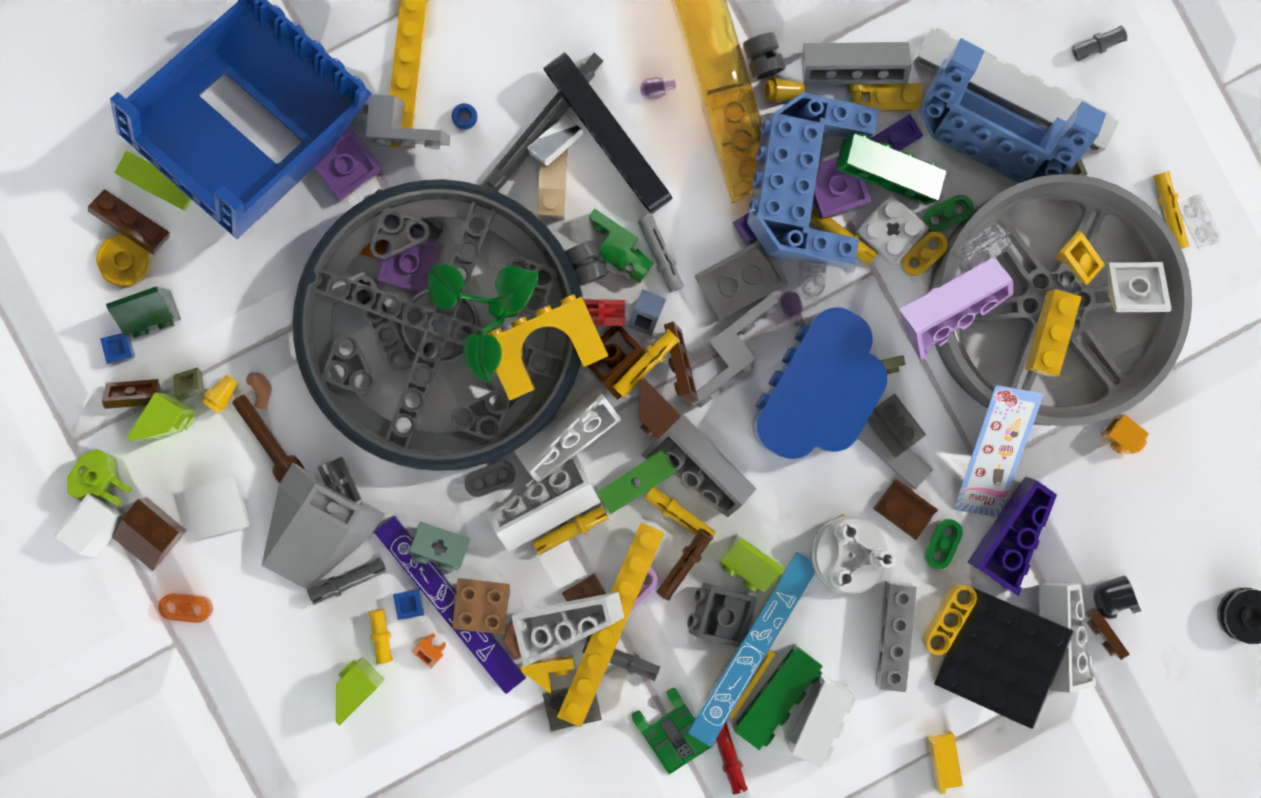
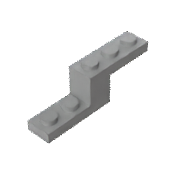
(385, 125)
(733, 350)

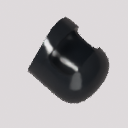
(1114, 596)

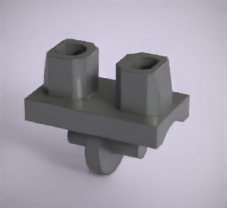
(338, 478)

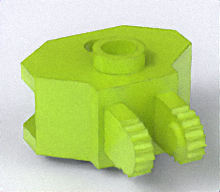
(96, 479)

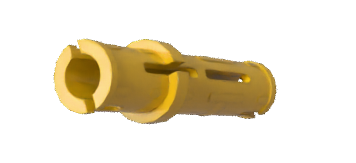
(1170, 207)
(827, 224)
(646, 363)
(676, 512)
(570, 530)

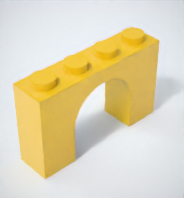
(570, 317)

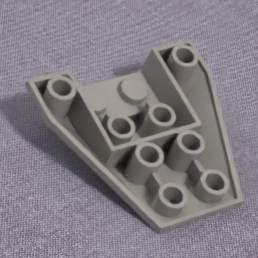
(314, 528)

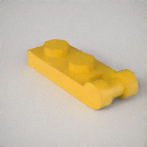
(888, 96)

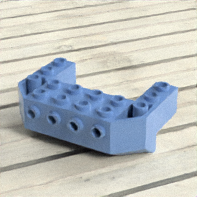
(996, 134)
(788, 176)

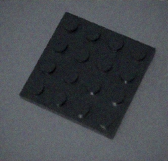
(1005, 659)

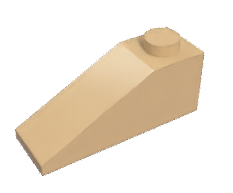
(553, 188)

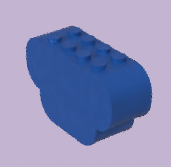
(822, 388)

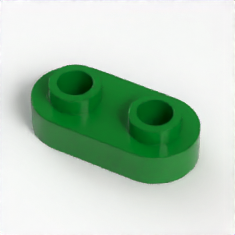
(947, 214)
(946, 545)

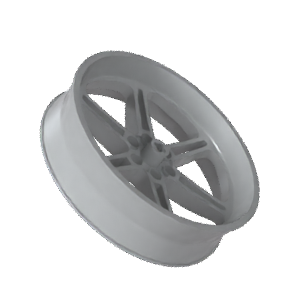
(1159, 246)

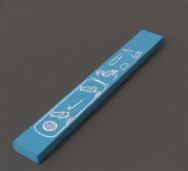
(752, 650)

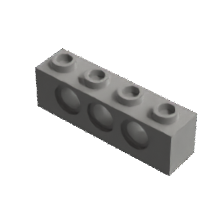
(895, 636)

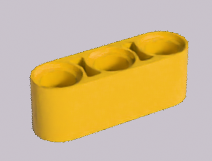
(949, 632)

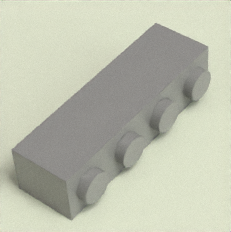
(856, 63)

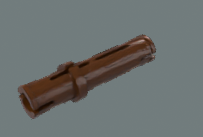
(690, 556)

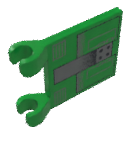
(669, 734)

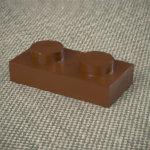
(129, 393)
(1111, 642)

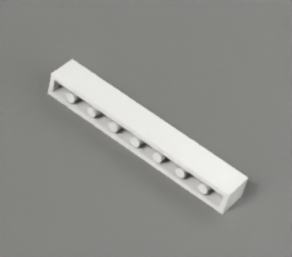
(1013, 88)

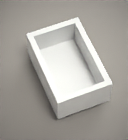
(821, 721)

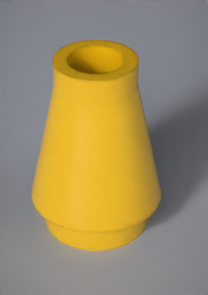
(782, 90)
(220, 394)

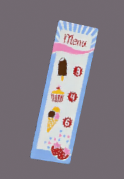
(998, 450)

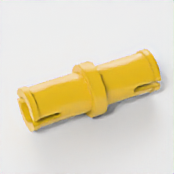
(380, 636)

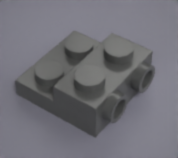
(721, 614)

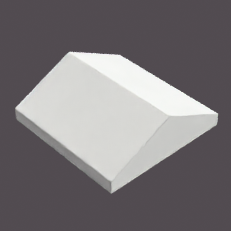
(1138, 287)
(89, 526)

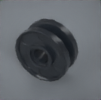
(1232, 614)

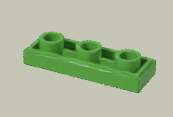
(624, 489)

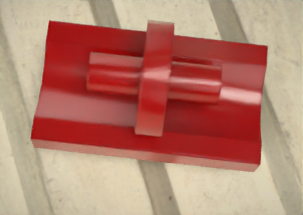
(606, 311)

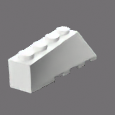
(567, 435)
(545, 505)
(1065, 606)
(557, 625)

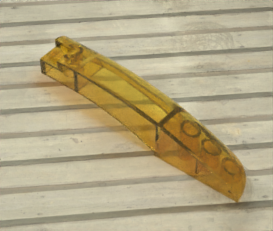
(722, 89)

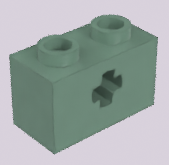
(452, 543)

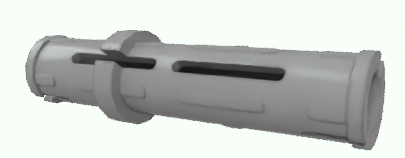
(661, 254)

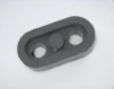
(490, 479)

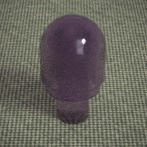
(656, 87)
(792, 307)

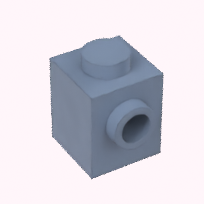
(646, 312)

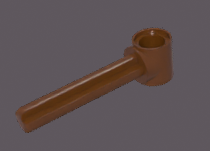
(265, 438)

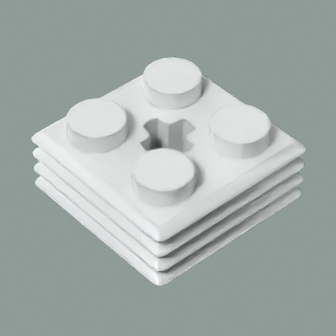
(908, 229)

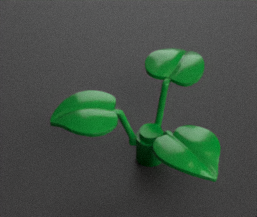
(515, 289)

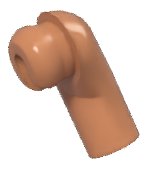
(261, 387)
(511, 641)

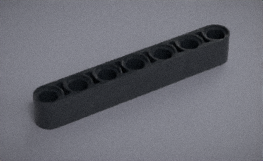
(607, 133)

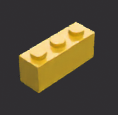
(1053, 333)

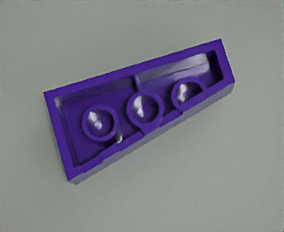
(1014, 535)

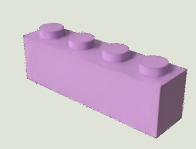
(955, 305)

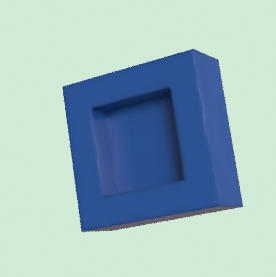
(117, 348)
(408, 604)

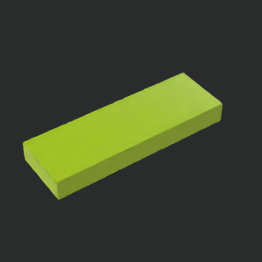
(151, 179)

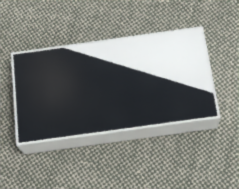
(555, 140)

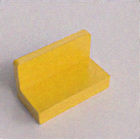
(944, 761)

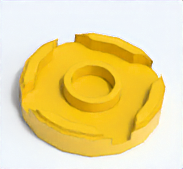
(122, 261)

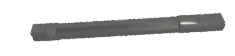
(542, 123)

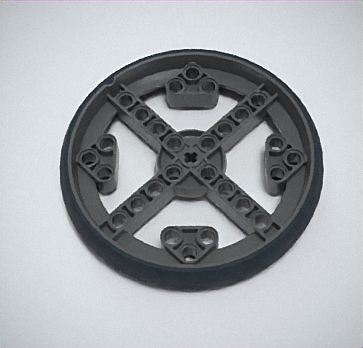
(318, 354)

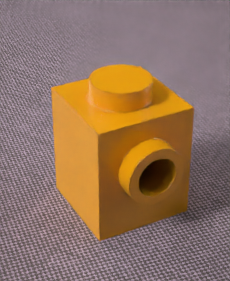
(1125, 435)

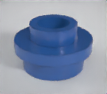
(464, 108)

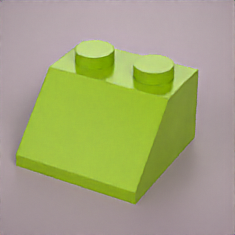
(162, 417)
(750, 564)
(354, 687)

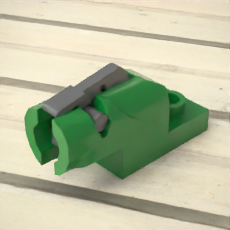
(619, 250)

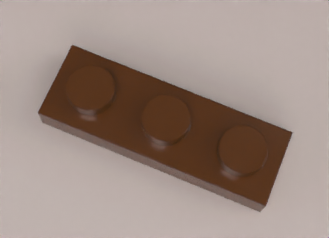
(128, 221)
(681, 367)

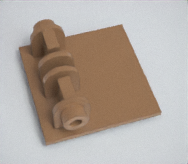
(481, 606)

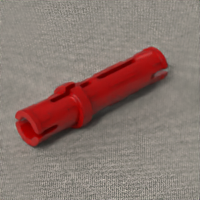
(732, 765)

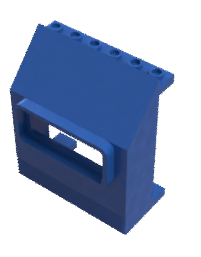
(208, 154)

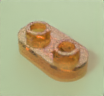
(184, 607)

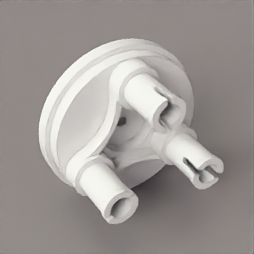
(850, 555)

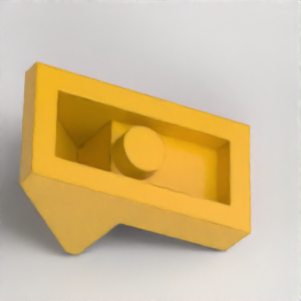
(1081, 258)
(540, 670)

